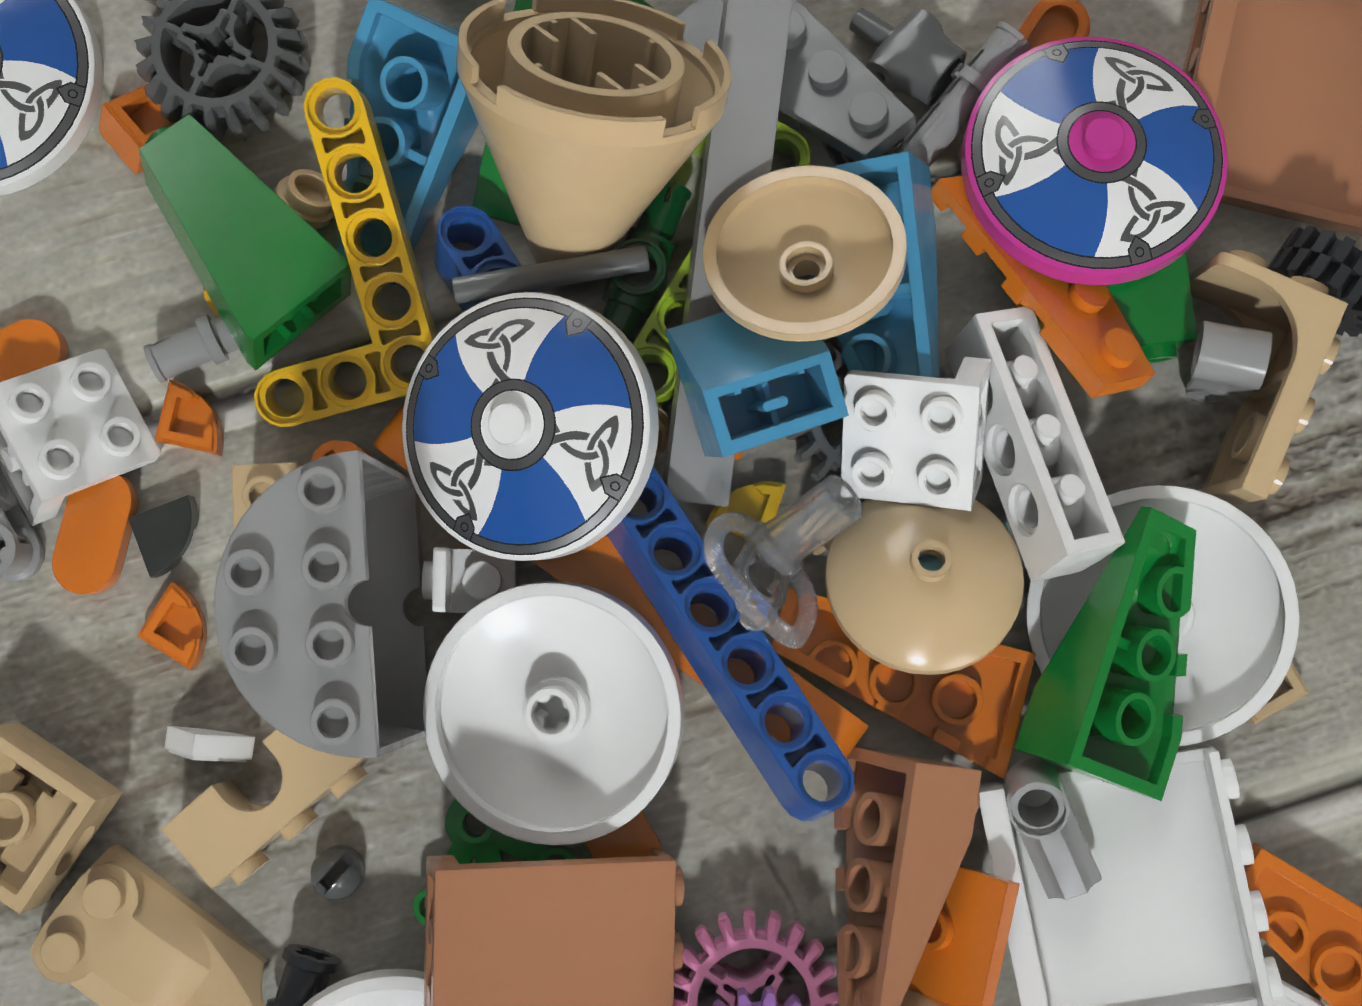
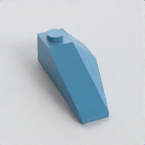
(419, 108)
(904, 332)

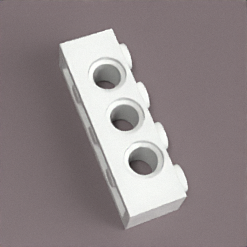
(1037, 448)

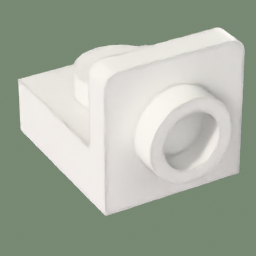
(464, 578)

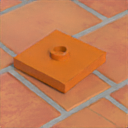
(968, 941)

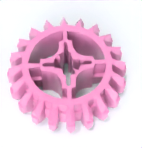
(766, 971)

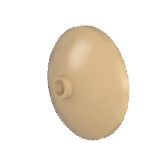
(798, 226)
(920, 616)

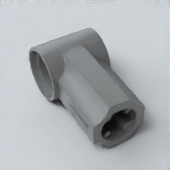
(1050, 831)

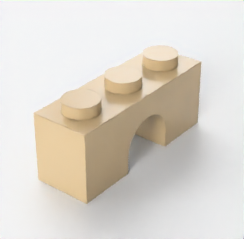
(226, 832)

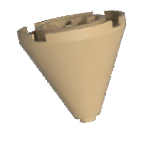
(587, 112)

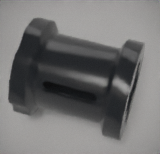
(304, 974)

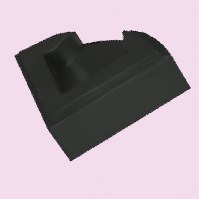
(165, 534)

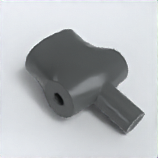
(911, 56)

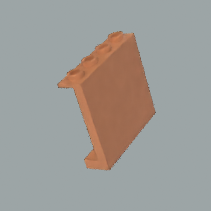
(1287, 104)
(552, 932)

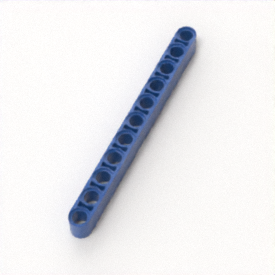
(674, 591)

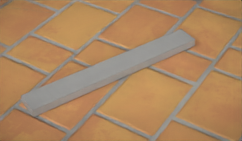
(735, 153)

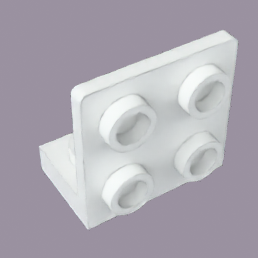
(69, 431)
(916, 435)

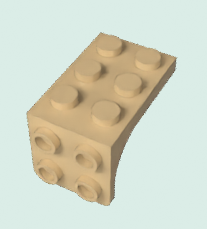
(1302, 348)

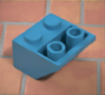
(751, 385)

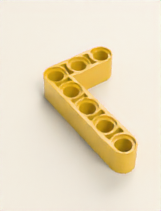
(370, 273)

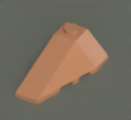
(902, 853)

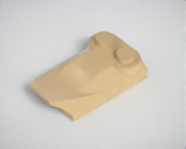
(144, 943)

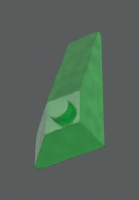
(1112, 680)

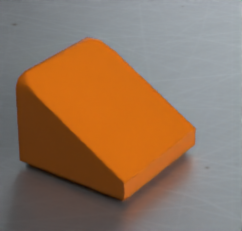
(129, 123)

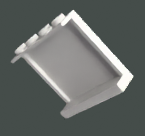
(1171, 903)

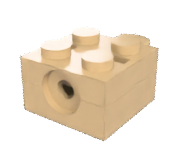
(46, 815)

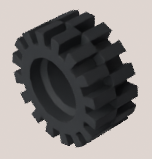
(1328, 262)

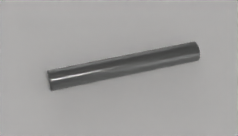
(550, 274)

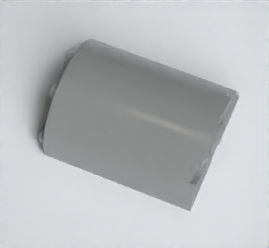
(319, 607)

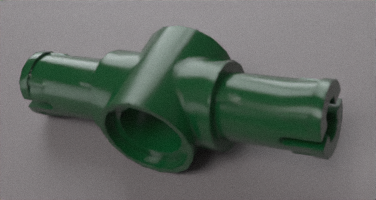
(655, 230)

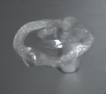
(782, 545)

